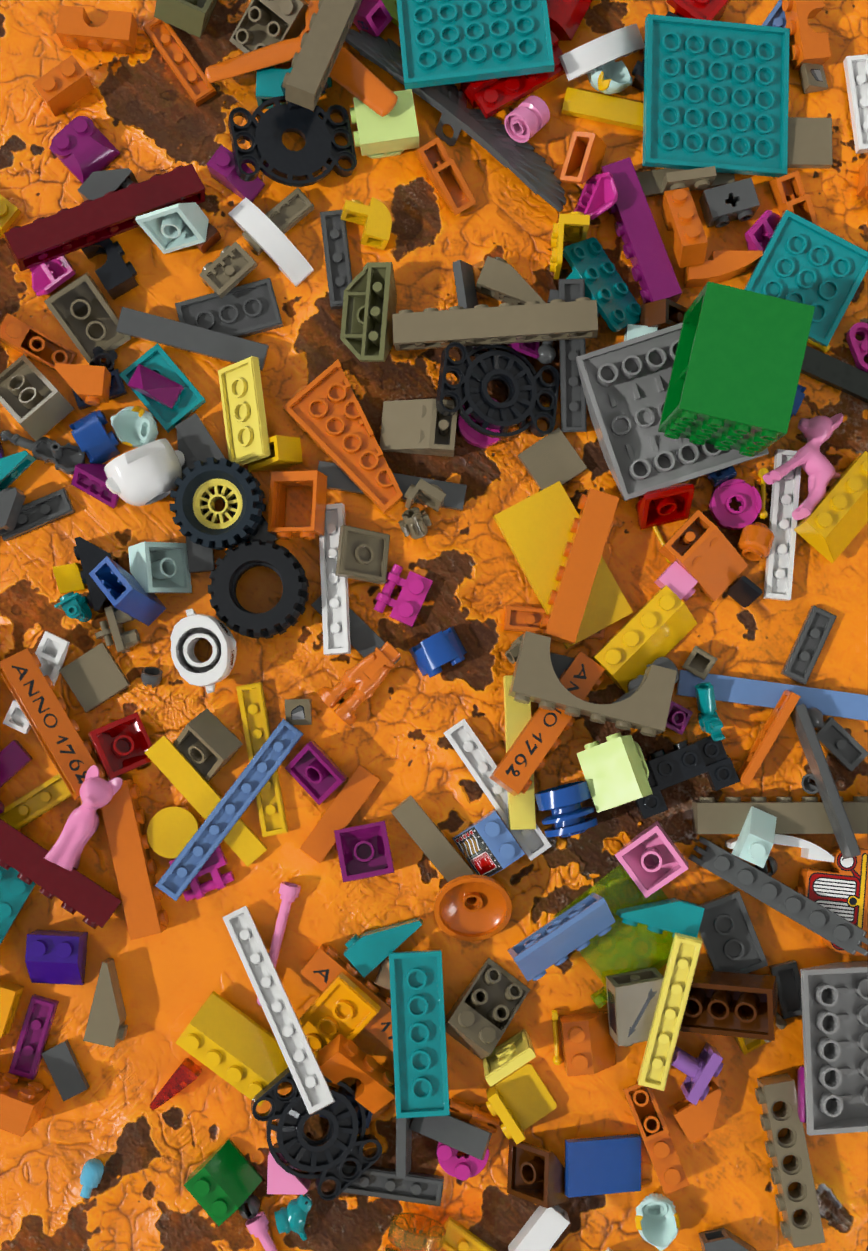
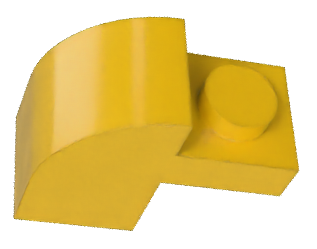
(373, 217)

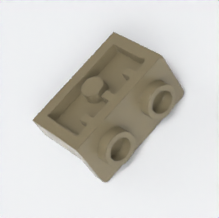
(227, 269)

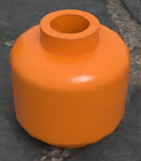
(755, 541)

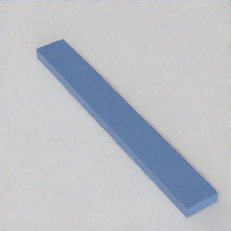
(768, 694)
(229, 810)

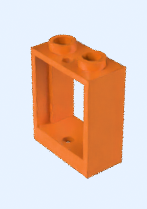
(277, 503)

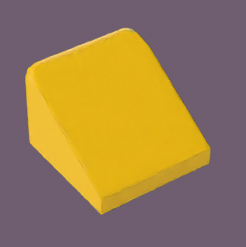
(69, 578)

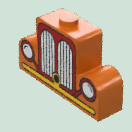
(840, 889)

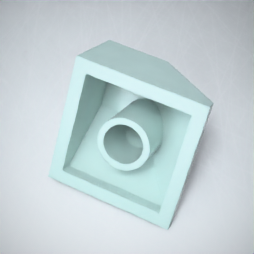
(175, 226)
(160, 567)

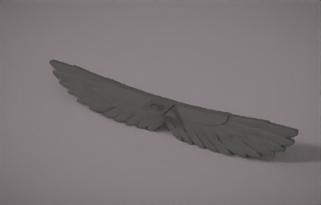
(453, 105)

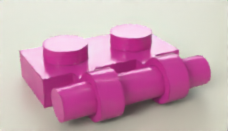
(410, 598)
(218, 880)

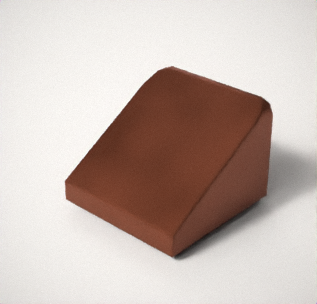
(212, 238)

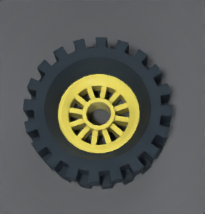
(190, 506)

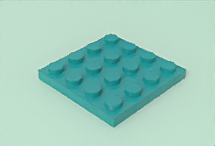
(811, 269)

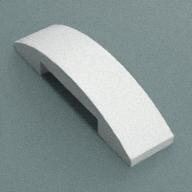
(602, 51)
(271, 240)
(51, 655)
(808, 849)

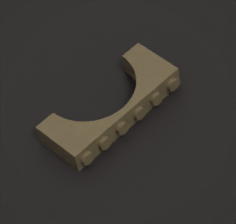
(537, 682)

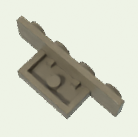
(660, 180)

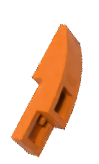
(656, 1138)

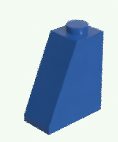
(126, 592)

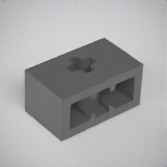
(736, 194)

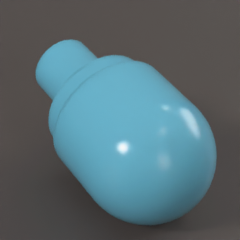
(91, 1176)

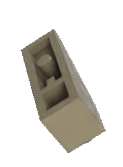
(504, 283)
(107, 1014)

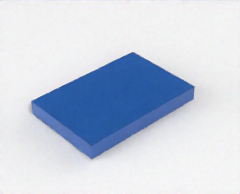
(602, 1165)

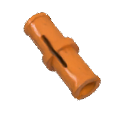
(473, 1115)

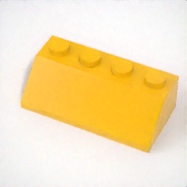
(840, 512)
(645, 637)
(233, 1046)

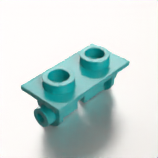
(75, 606)

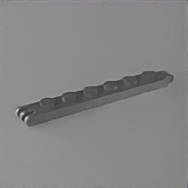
(781, 897)

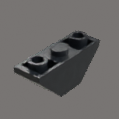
(90, 557)

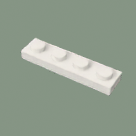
(857, 88)

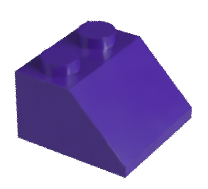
(56, 956)

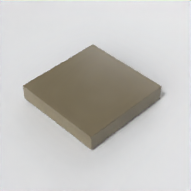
(809, 142)
(552, 460)
(362, 554)
(94, 677)

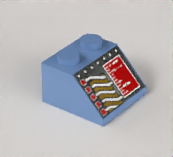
(488, 845)

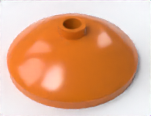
(472, 917)

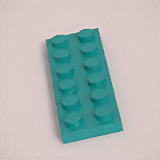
(418, 1034)

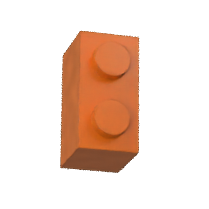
(63, 85)

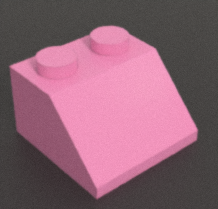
(652, 859)

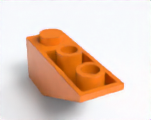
(33, 343)

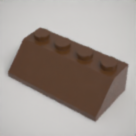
(731, 1005)

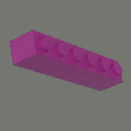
(641, 236)

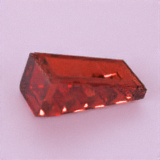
(181, 1078)

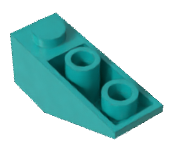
(269, 84)
(668, 915)

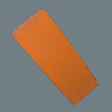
(445, 176)
(790, 196)
(720, 267)

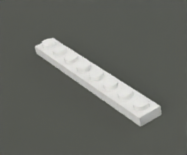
(278, 1011)

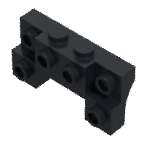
(681, 764)

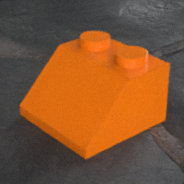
(586, 1043)

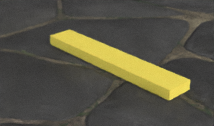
(522, 806)
(669, 1011)

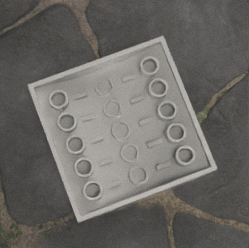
(628, 414)
(835, 1047)

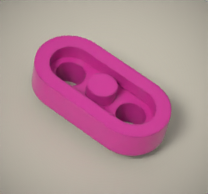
(858, 348)

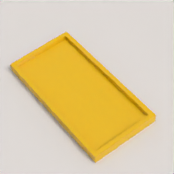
(537, 537)

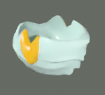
(610, 78)
(134, 426)
(657, 1220)

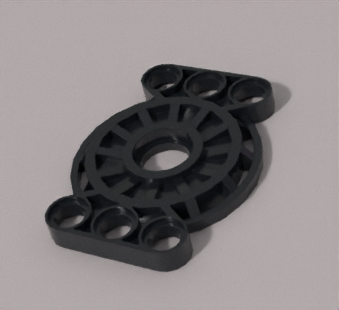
(288, 166)
(515, 372)
(319, 1156)

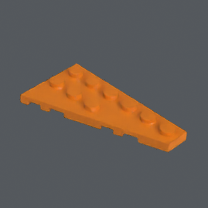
(340, 428)

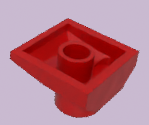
(665, 505)
(121, 745)

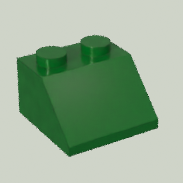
(223, 1182)

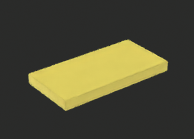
(244, 411)

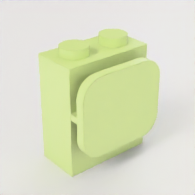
(387, 134)
(615, 771)

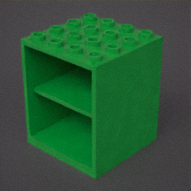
(736, 369)

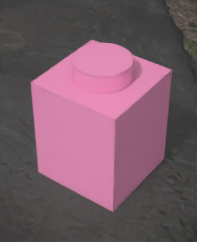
(678, 581)

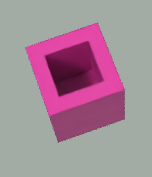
(372, 17)

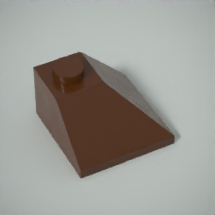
(535, 1175)

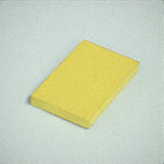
(508, 1057)

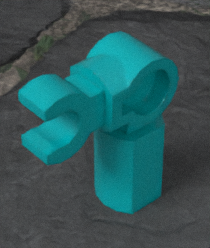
(706, 705)

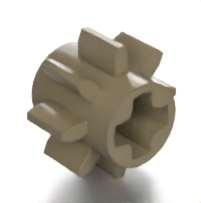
(415, 523)

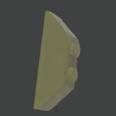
(369, 311)

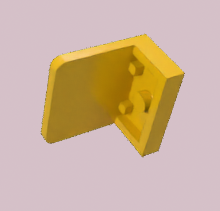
(569, 229)
(520, 1101)

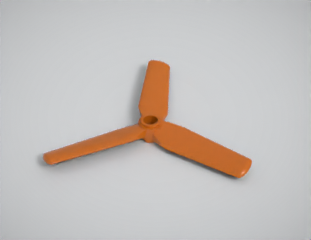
(346, 71)

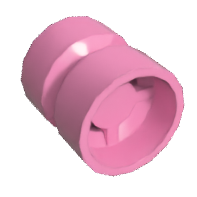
(527, 119)

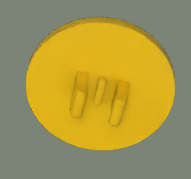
(171, 831)

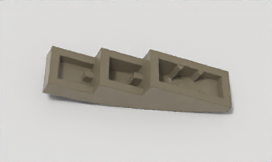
(431, 840)

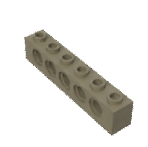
(807, 1227)

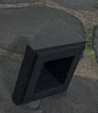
(744, 591)

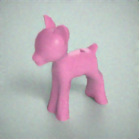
(813, 462)
(83, 820)

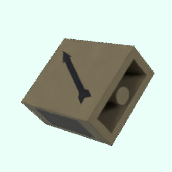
(632, 1004)

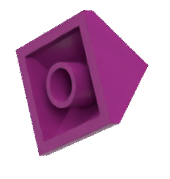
(316, 772)

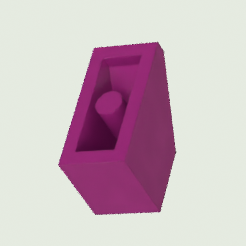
(224, 171)

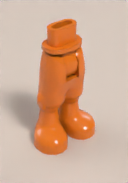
(363, 677)

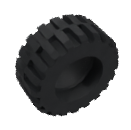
(231, 569)

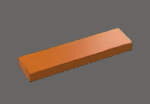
(179, 61)
(529, 619)
(767, 736)
(340, 813)

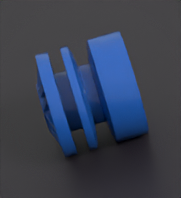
(566, 809)

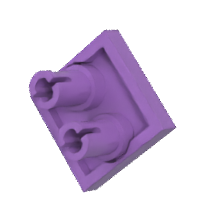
(698, 1071)

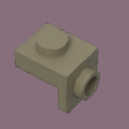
(426, 493)

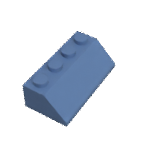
(562, 936)

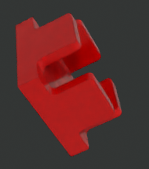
(699, 9)

